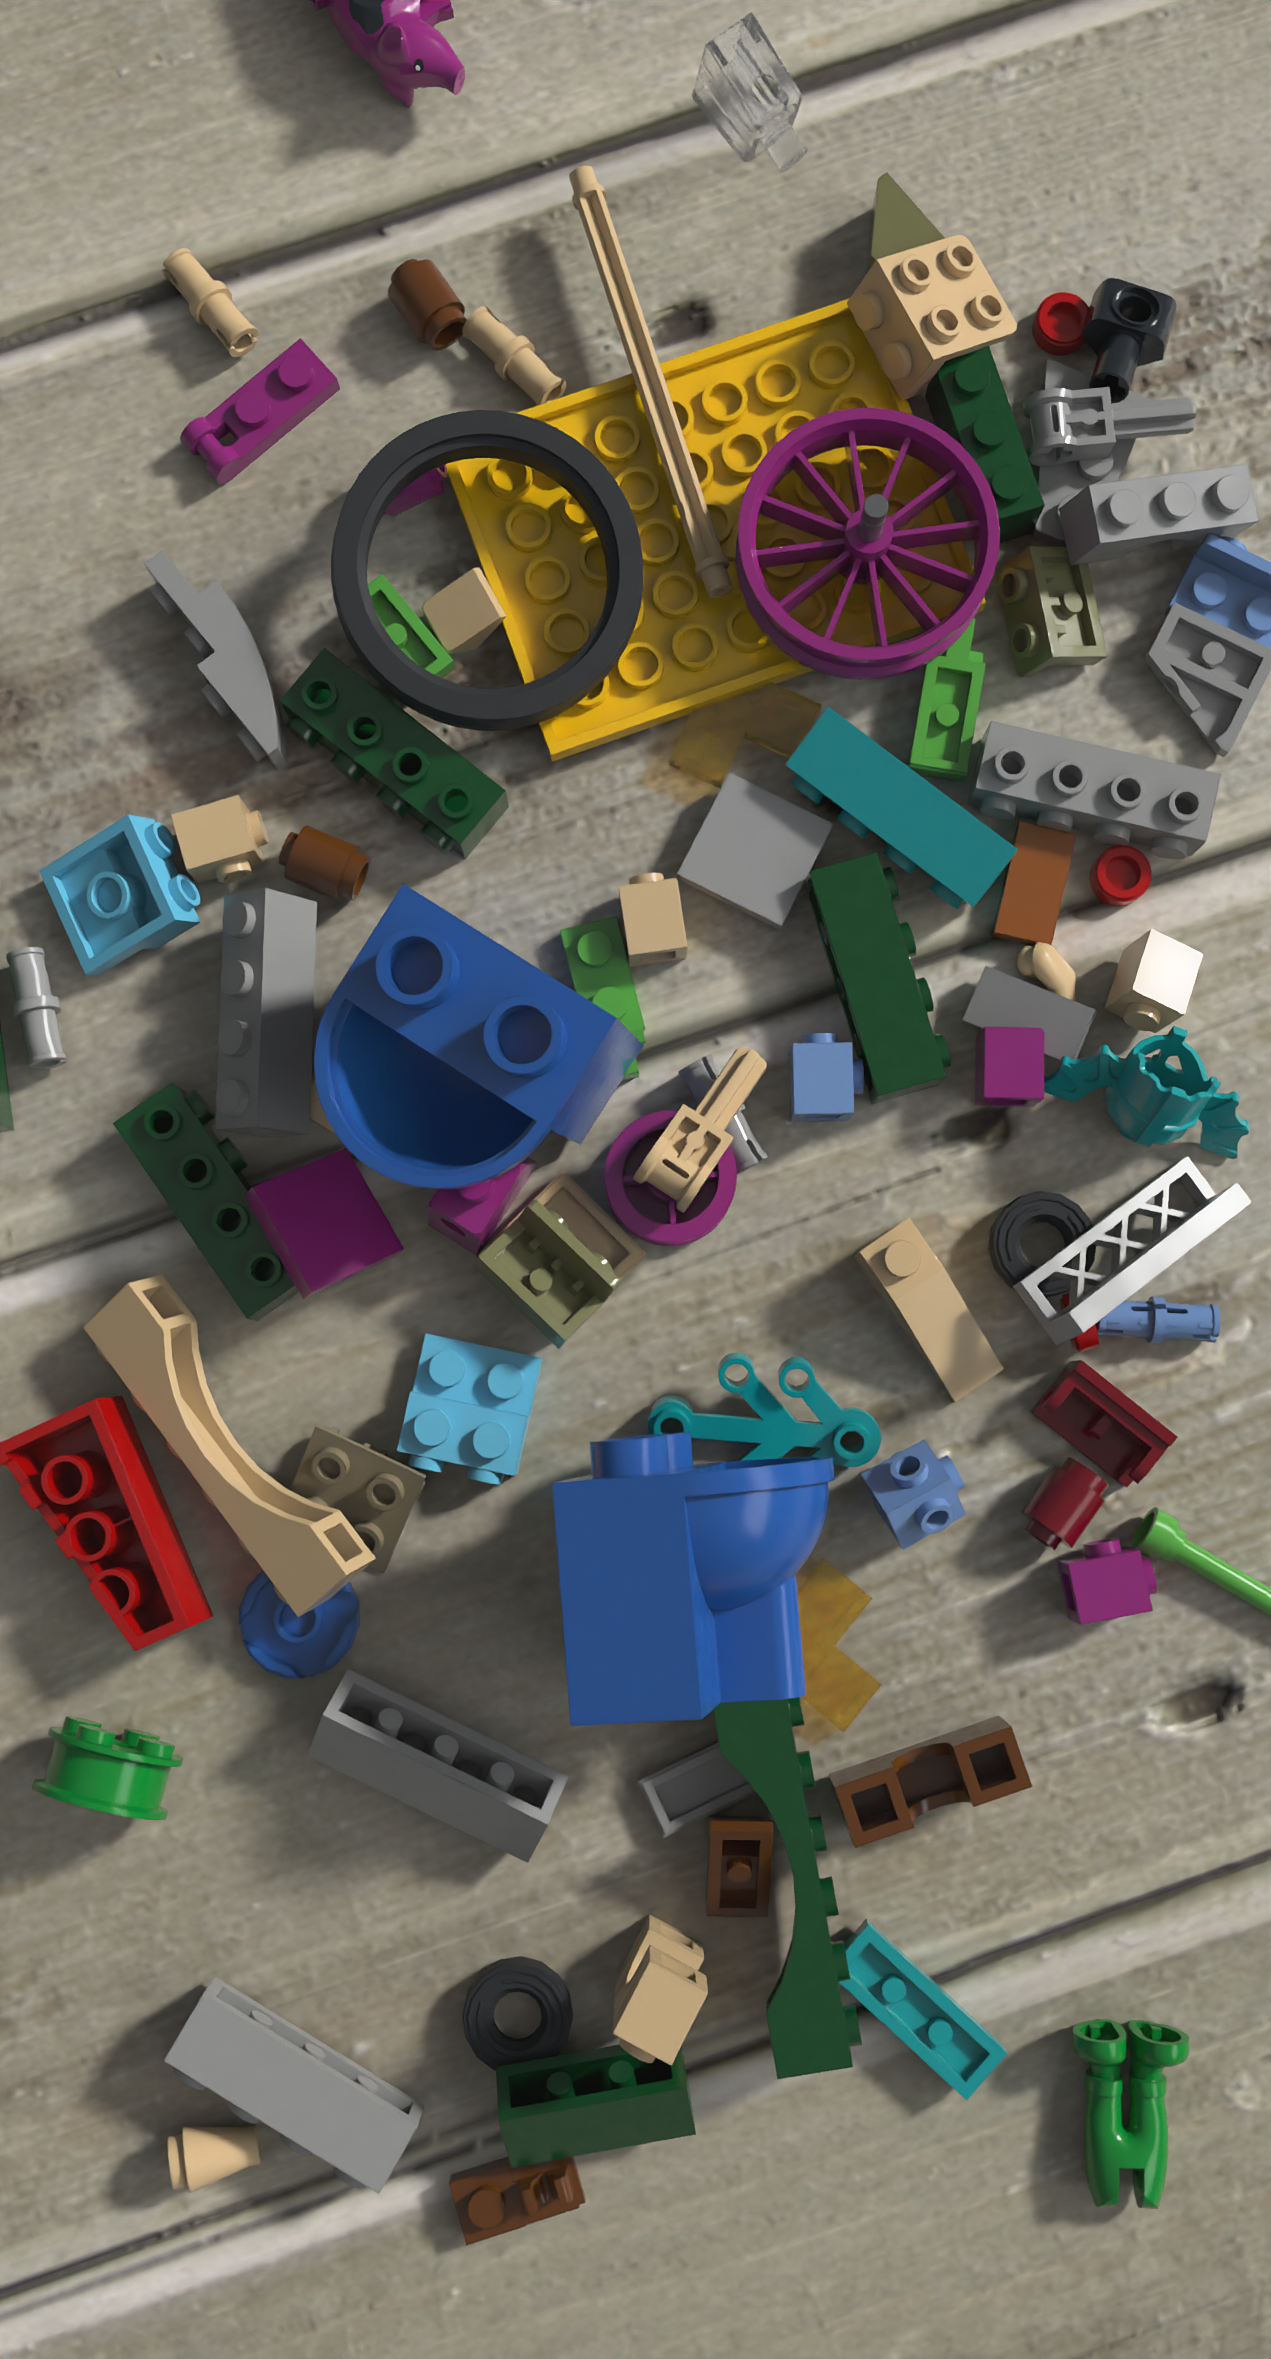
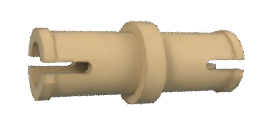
(210, 302)
(513, 357)

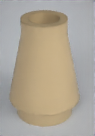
(211, 2154)

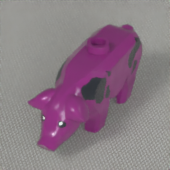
(400, 42)

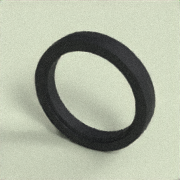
(505, 438)

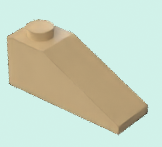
(929, 1309)

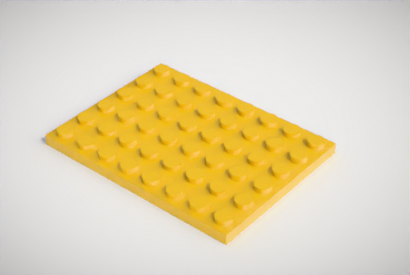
(686, 645)

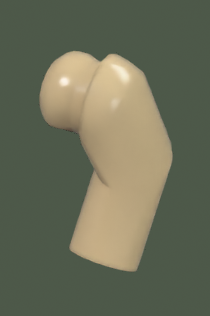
(1049, 967)

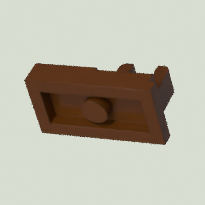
(503, 2198)

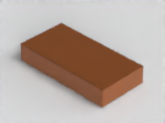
(1034, 885)

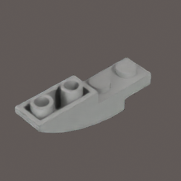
(231, 659)

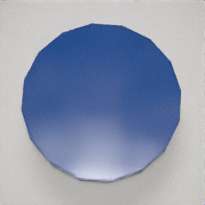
(295, 1644)

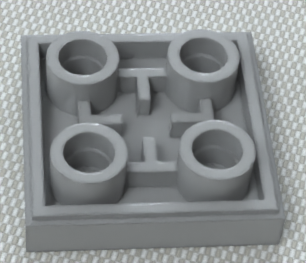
(754, 851)

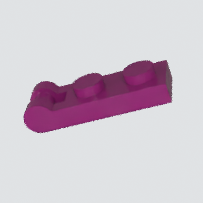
(261, 411)

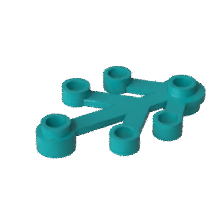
(776, 1429)

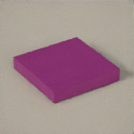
(324, 1222)

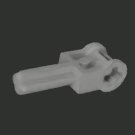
(1086, 425)

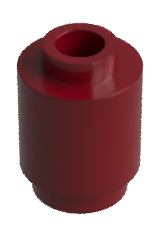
(1064, 1504)

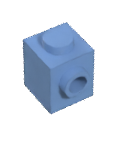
(823, 1079)

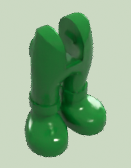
(1144, 2139)

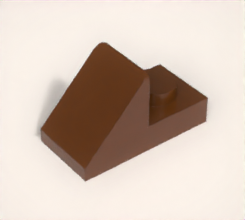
(738, 1865)

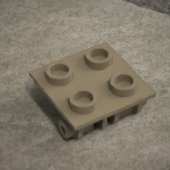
(363, 1485)

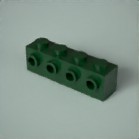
(394, 754)
(207, 1193)

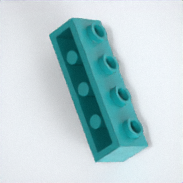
(900, 808)

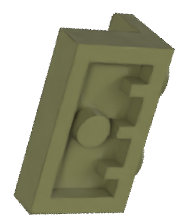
(1050, 611)

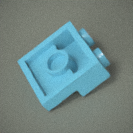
(121, 893)
(469, 1408)

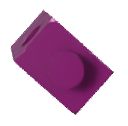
(475, 1212)

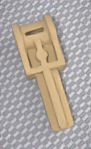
(698, 1137)

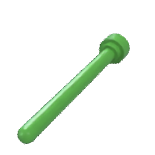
(1162, 1538)

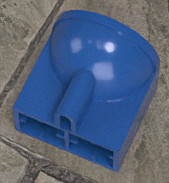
(458, 1054)
(683, 1578)

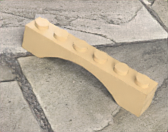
(155, 1351)

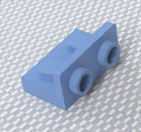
(1228, 587)

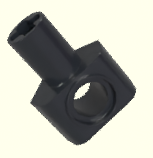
(1126, 330)

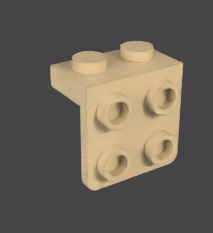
(928, 310)

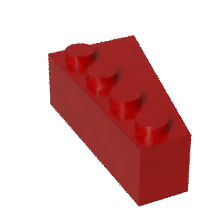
(110, 1517)

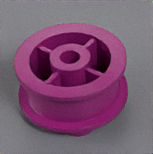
(649, 1211)

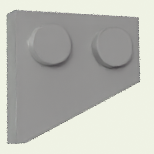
(1209, 673)

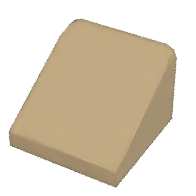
(464, 612)

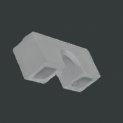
(1182, 507)

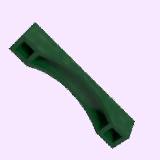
(805, 2007)

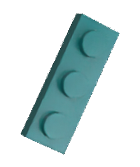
(919, 2011)

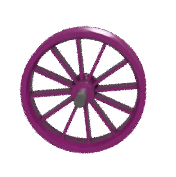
(866, 542)

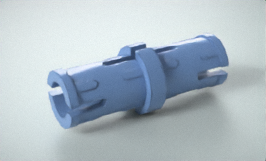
(1161, 1321)

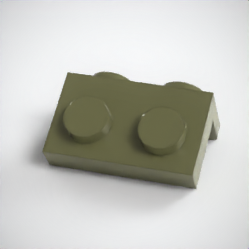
(547, 1273)

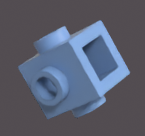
(915, 1493)

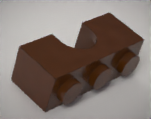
(957, 1767)

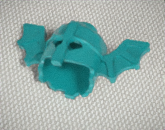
(1152, 1097)

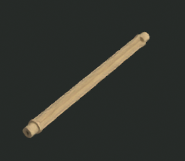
(704, 544)

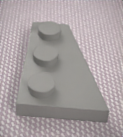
(1064, 481)

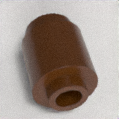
(427, 303)
(324, 863)

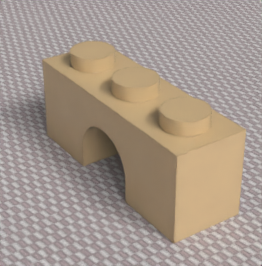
(658, 1992)

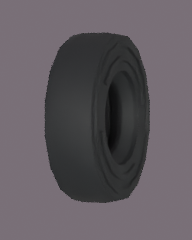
(1018, 1215)
(523, 1976)

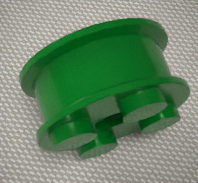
(108, 1772)

